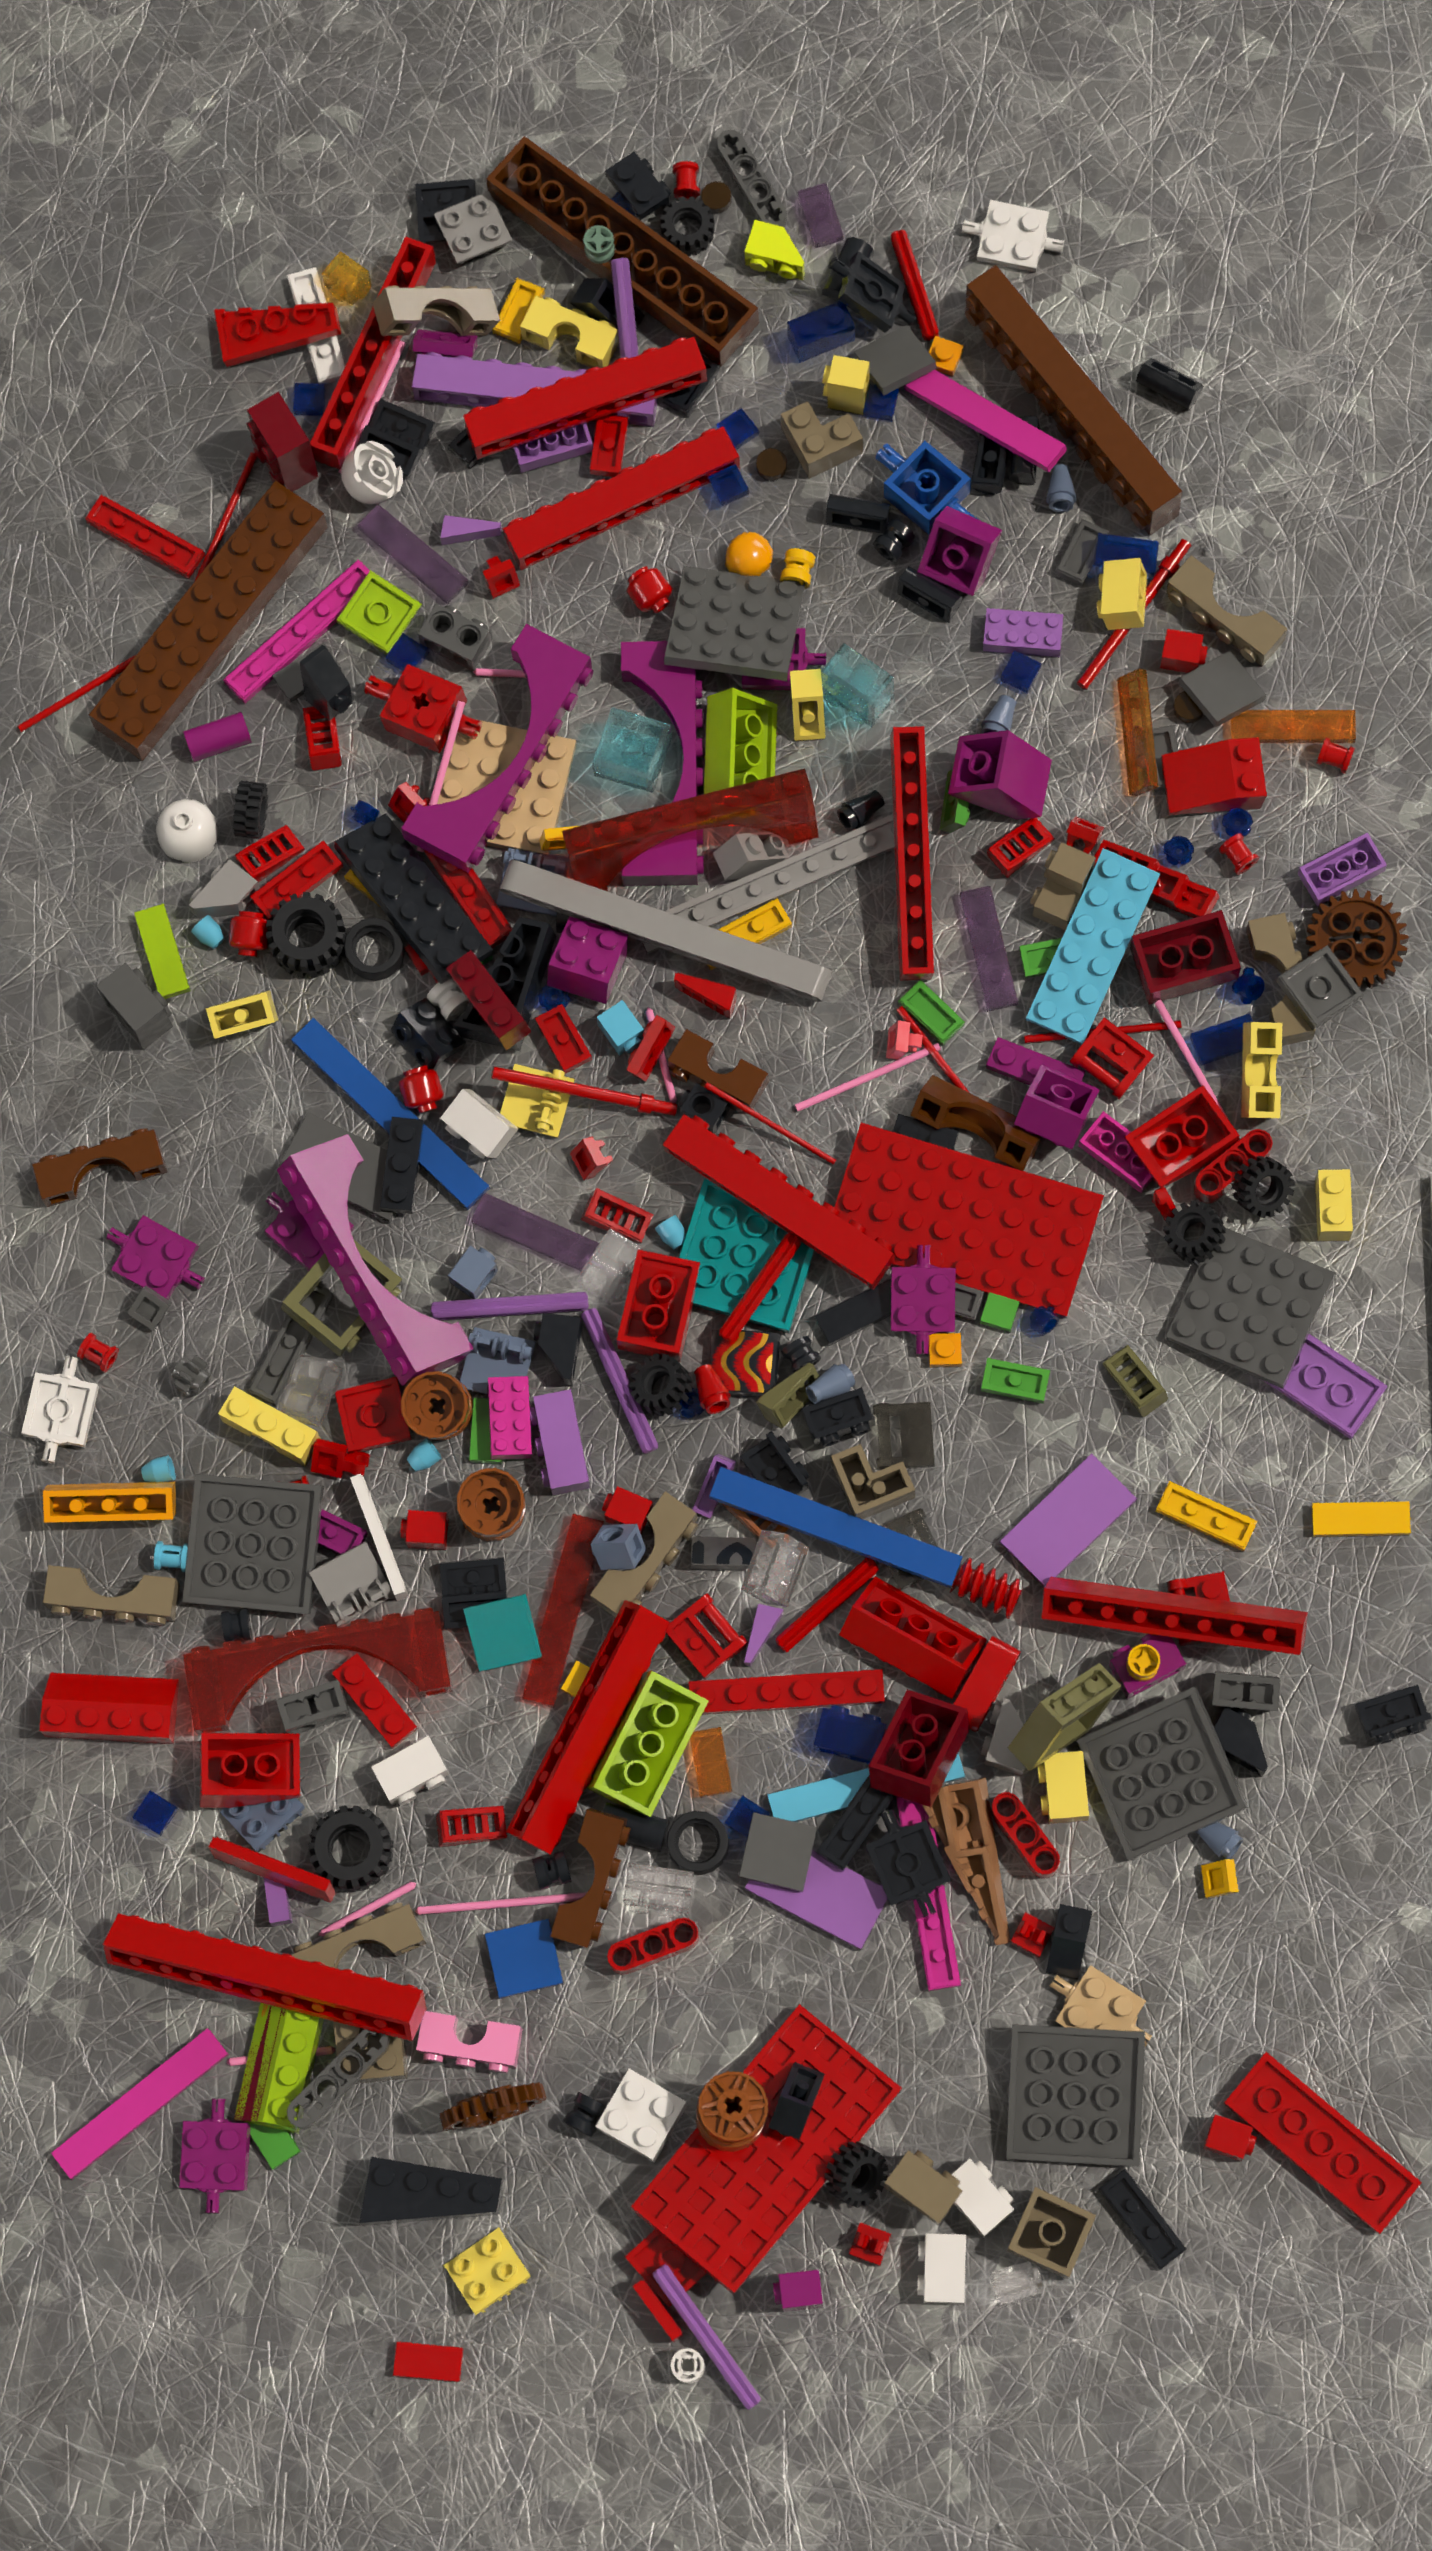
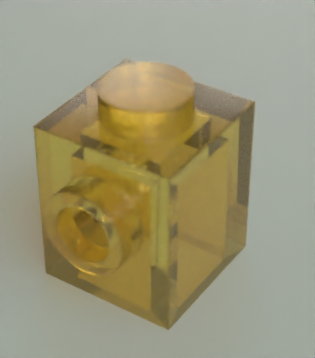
(346, 279)

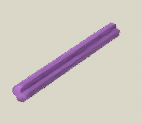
(509, 1306)
(619, 1380)
(706, 2337)

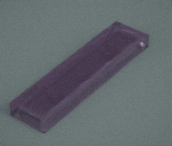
(413, 554)
(988, 948)
(534, 1232)

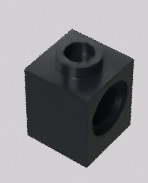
(699, 1094)

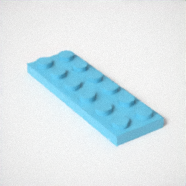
(1092, 946)

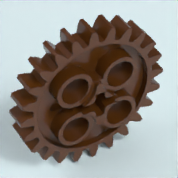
(1355, 912)
(492, 2106)

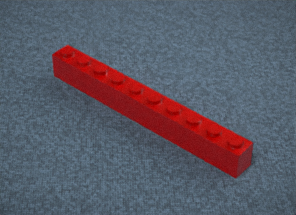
(265, 1976)

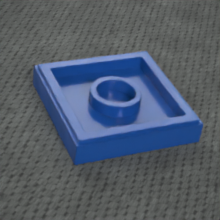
(524, 1958)

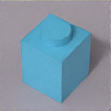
(621, 1028)

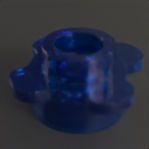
(1248, 986)

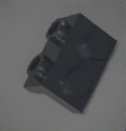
(638, 185)
(426, 1034)
(839, 1417)
(772, 1465)
(1393, 1714)

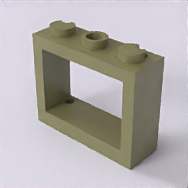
(350, 1338)
(1064, 1716)

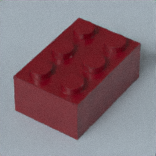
(281, 443)
(1185, 957)
(919, 1748)

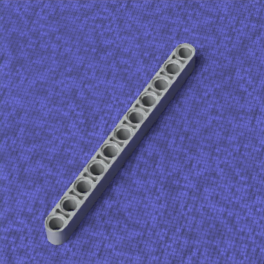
(666, 930)

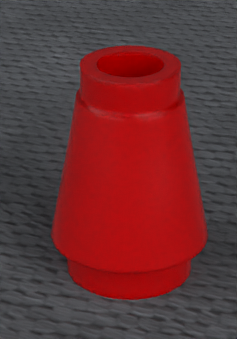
(711, 1390)

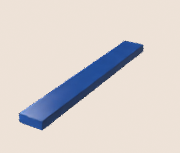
(382, 1105)
(835, 1527)

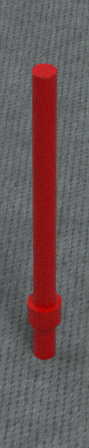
(1167, 569)
(644, 1103)

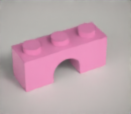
(497, 2048)

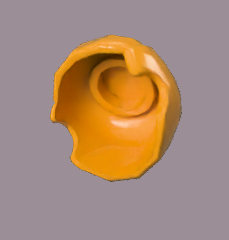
(749, 554)

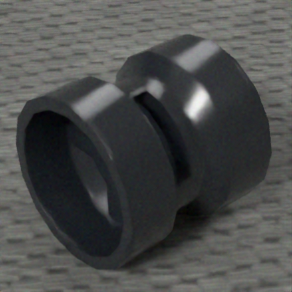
(894, 540)
(551, 1870)
(581, 2121)

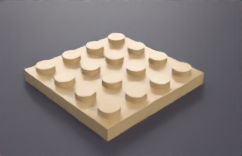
(537, 806)

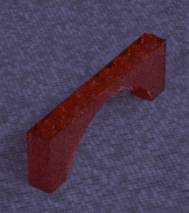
(771, 804)
(224, 1675)

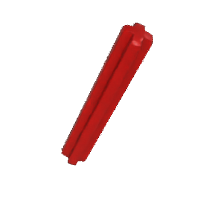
(914, 285)
(759, 1287)
(827, 1604)

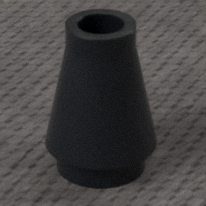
(858, 811)

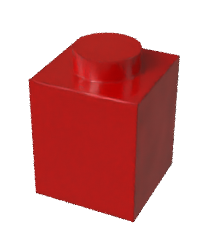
(1183, 651)
(626, 1508)
(425, 1529)
(1230, 2138)

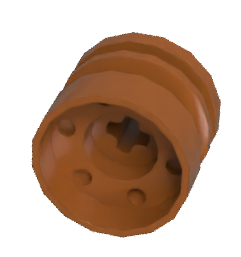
(418, 1405)
(485, 1487)
(734, 2130)

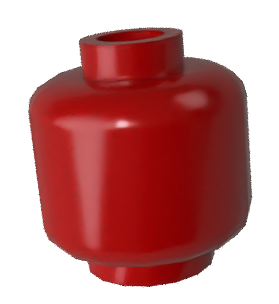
(649, 590)
(248, 933)
(421, 1089)

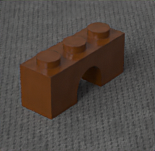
(691, 1062)

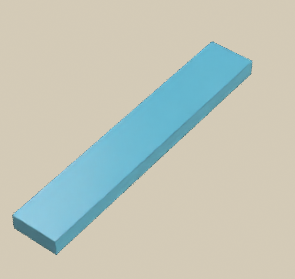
(830, 1794)

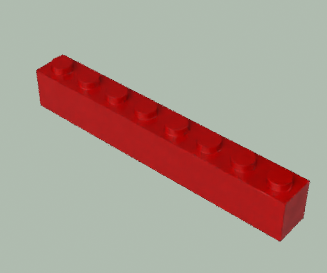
(367, 362)
(585, 397)
(619, 498)
(912, 853)
(779, 1201)
(1174, 1615)
(588, 1727)

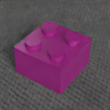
(959, 550)
(587, 960)
(1056, 1107)

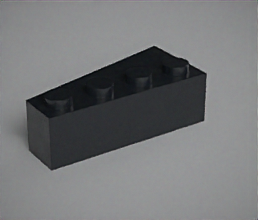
(518, 974)
(419, 2192)

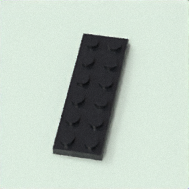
(411, 896)

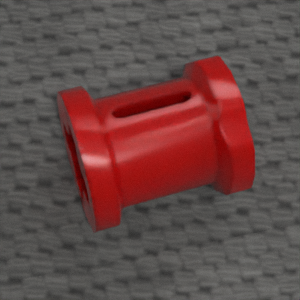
(686, 180)
(1335, 755)
(1239, 854)
(108, 1353)

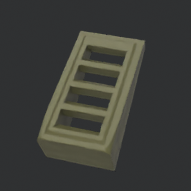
(1152, 1392)
(784, 1400)

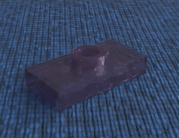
(820, 215)

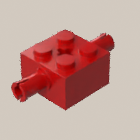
(421, 707)

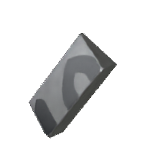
(722, 1553)

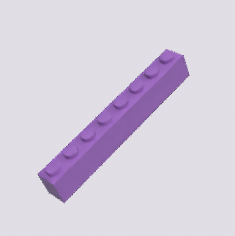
(486, 382)

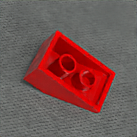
(1215, 777)
(1183, 1137)
(658, 1305)
(248, 1768)

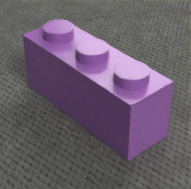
(559, 1442)

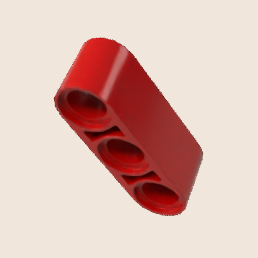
(1223, 1178)
(987, 1680)
(1023, 1819)
(636, 1943)

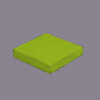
(379, 612)

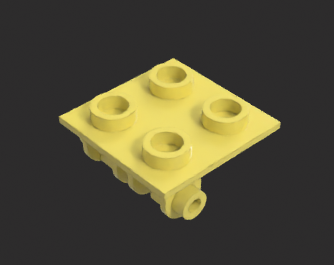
(534, 1107)
(487, 2271)

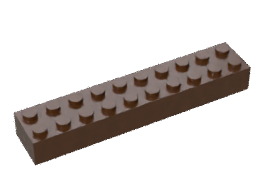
(662, 276)
(1072, 401)
(208, 620)

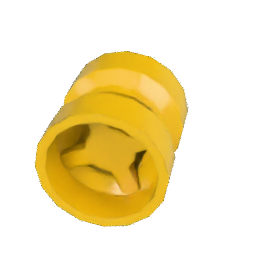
(798, 566)
(1143, 1656)

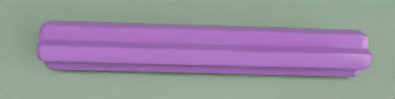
(624, 307)

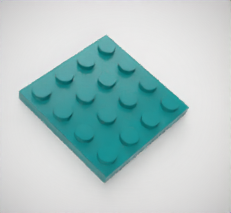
(732, 1250)

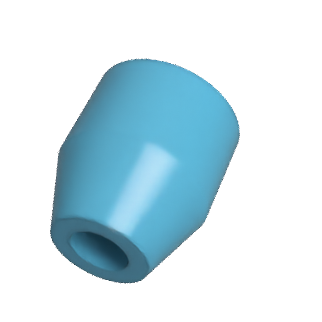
(208, 932)
(671, 1232)
(423, 1455)
(159, 1470)

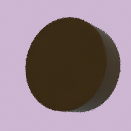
(717, 197)
(771, 464)
(1186, 709)

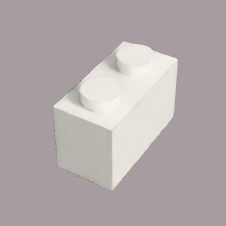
(479, 1124)
(410, 1772)
(980, 2200)
(944, 2268)

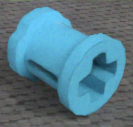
(170, 1556)

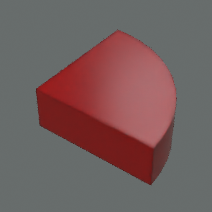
(1163, 1202)

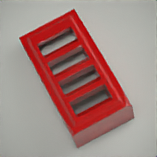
(323, 755)
(244, 856)
(1008, 867)
(712, 994)
(621, 1206)
(459, 1838)

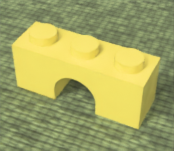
(549, 320)
(1259, 1086)
(269, 1424)

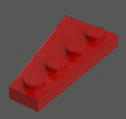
(259, 333)

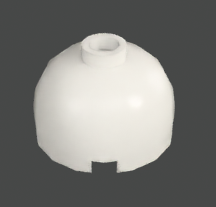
(371, 473)
(187, 830)

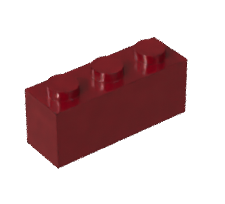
(488, 1000)

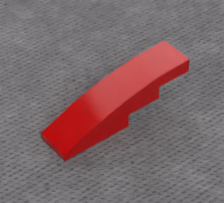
(1172, 887)

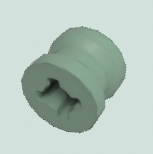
(597, 237)

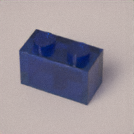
(821, 331)
(848, 1734)

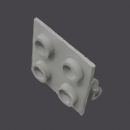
(473, 228)
(351, 1583)

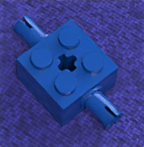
(913, 477)

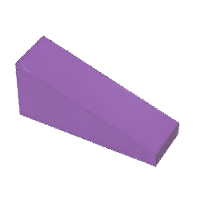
(466, 529)
(704, 1505)
(764, 1624)
(277, 1903)

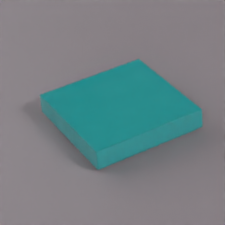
(502, 1632)

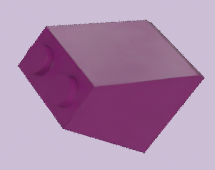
(1000, 774)

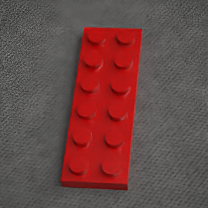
(1322, 2143)

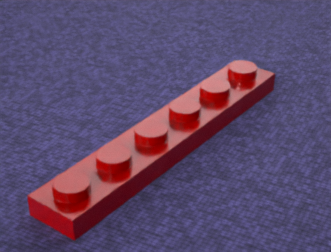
(791, 1691)

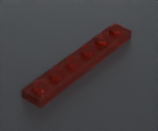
(562, 1612)

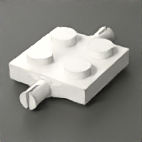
(1013, 236)
(60, 1409)

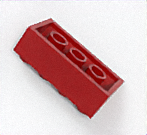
(912, 1637)
(109, 1708)

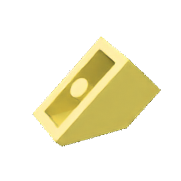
(807, 704)

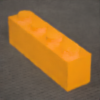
(109, 1502)

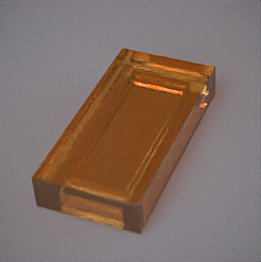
(710, 1762)

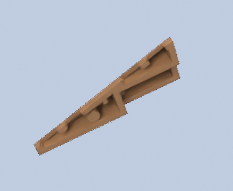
(966, 1829)

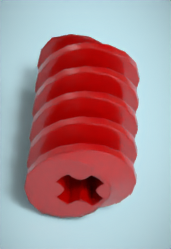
(987, 1587)

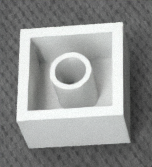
(641, 2115)

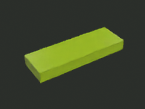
(162, 951)

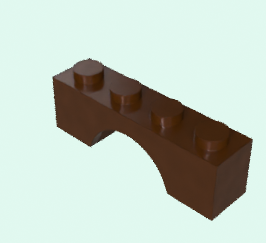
(950, 1106)
(62, 1175)
(602, 1837)

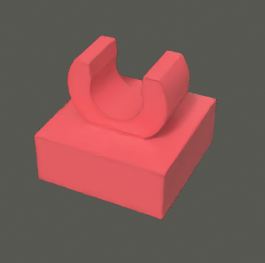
(902, 1041)

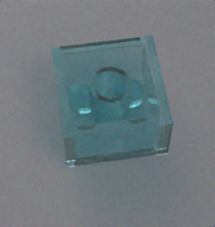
(857, 686)
(632, 750)

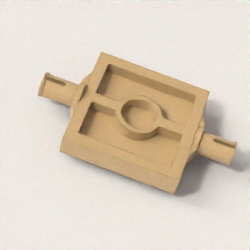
(1098, 2003)

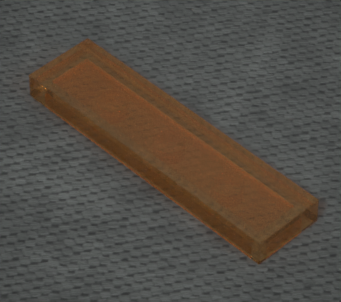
(1295, 726)
(1137, 732)

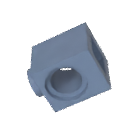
(473, 1272)
(618, 1546)

